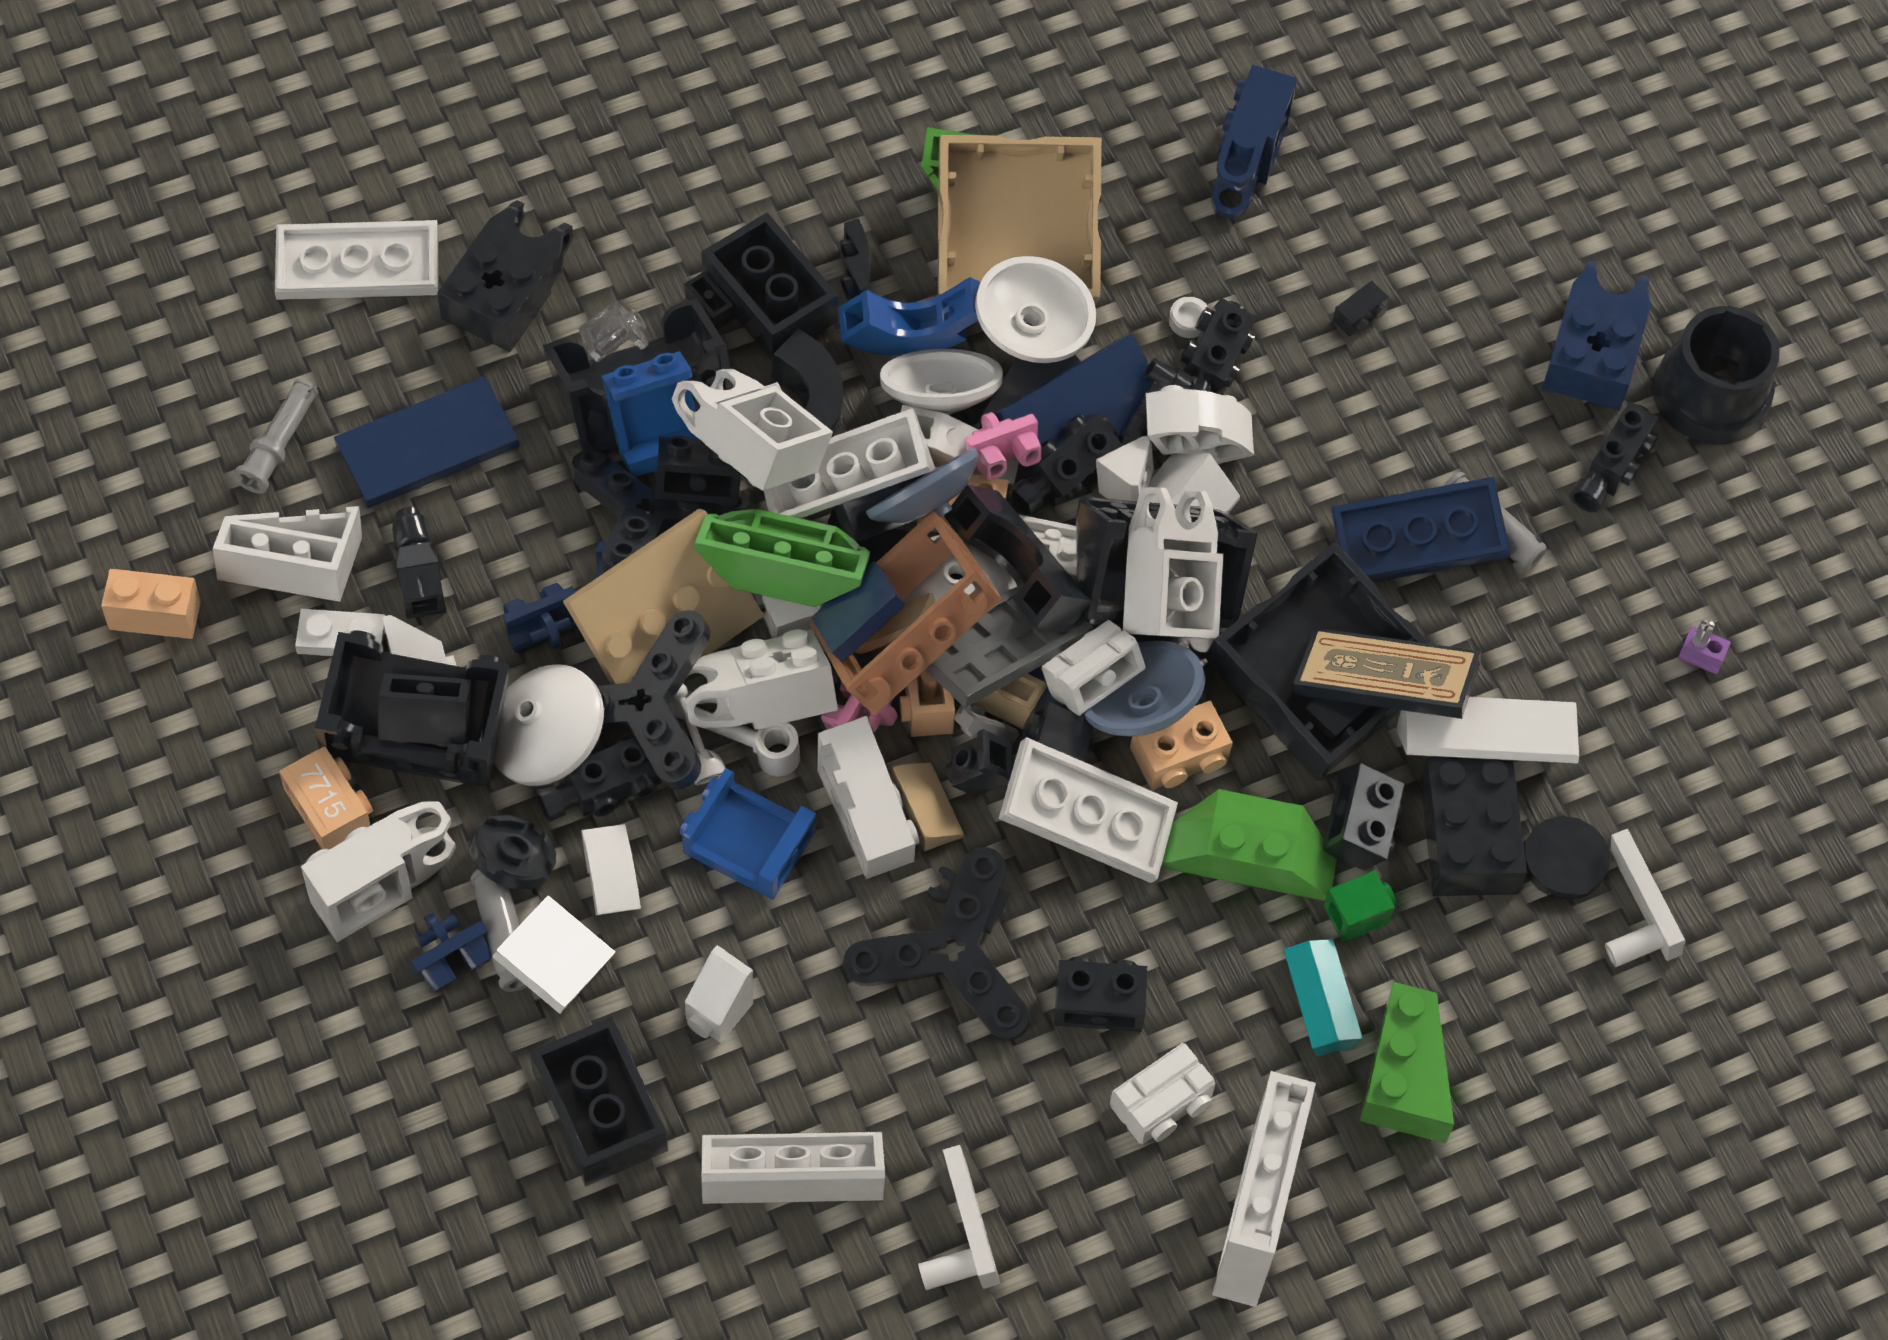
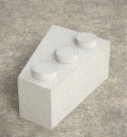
(865, 798)

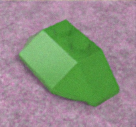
(781, 555)
(1252, 845)

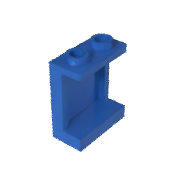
(644, 409)
(746, 835)

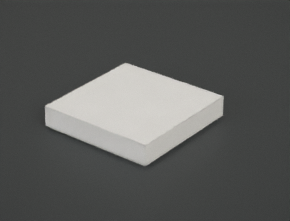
(553, 954)

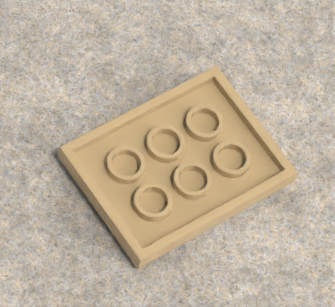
(637, 598)

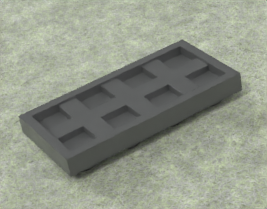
(999, 651)

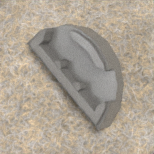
(972, 721)

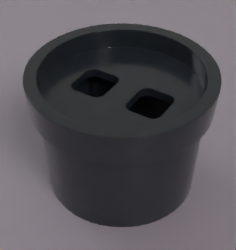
(1705, 403)

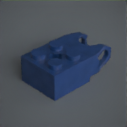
(1252, 136)
(1598, 341)

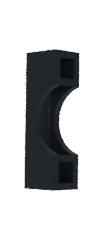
(1045, 588)

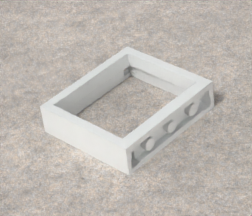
(1264, 1189)

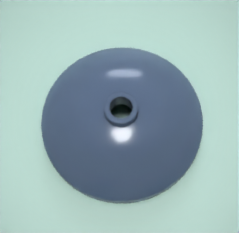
(928, 492)
(1154, 696)

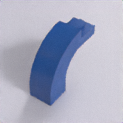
(903, 328)

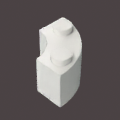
(1199, 423)

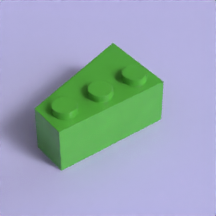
(1409, 1068)

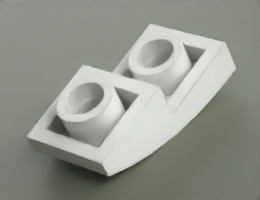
(611, 869)

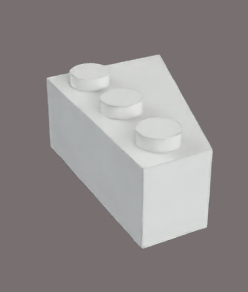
(290, 554)

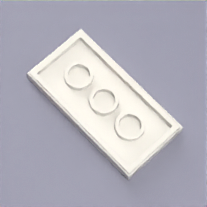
(356, 259)
(1088, 810)

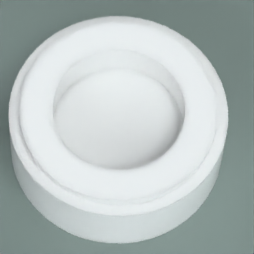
(1184, 316)

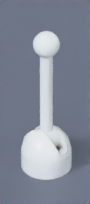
(711, 762)

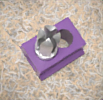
(1704, 648)

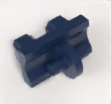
(539, 620)
(433, 964)

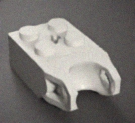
(754, 428)
(1173, 568)
(764, 682)
(375, 868)

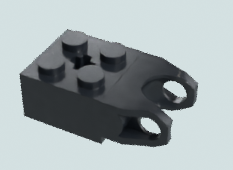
(503, 278)

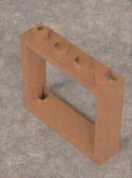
(934, 630)

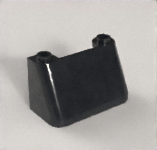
(581, 384)
(1102, 556)
(350, 712)

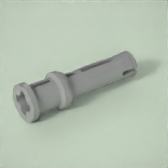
(268, 450)

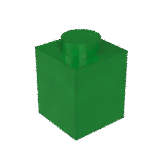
(1360, 906)

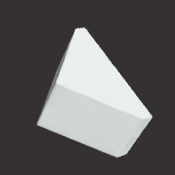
(1126, 470)

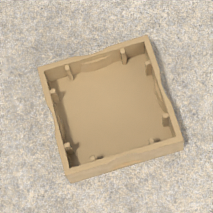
(1017, 201)

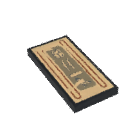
(1387, 673)

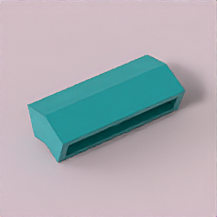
(1323, 996)

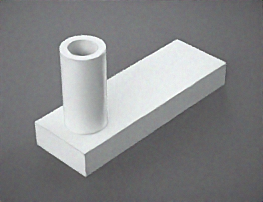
(1662, 928)
(972, 1261)

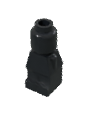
(417, 564)

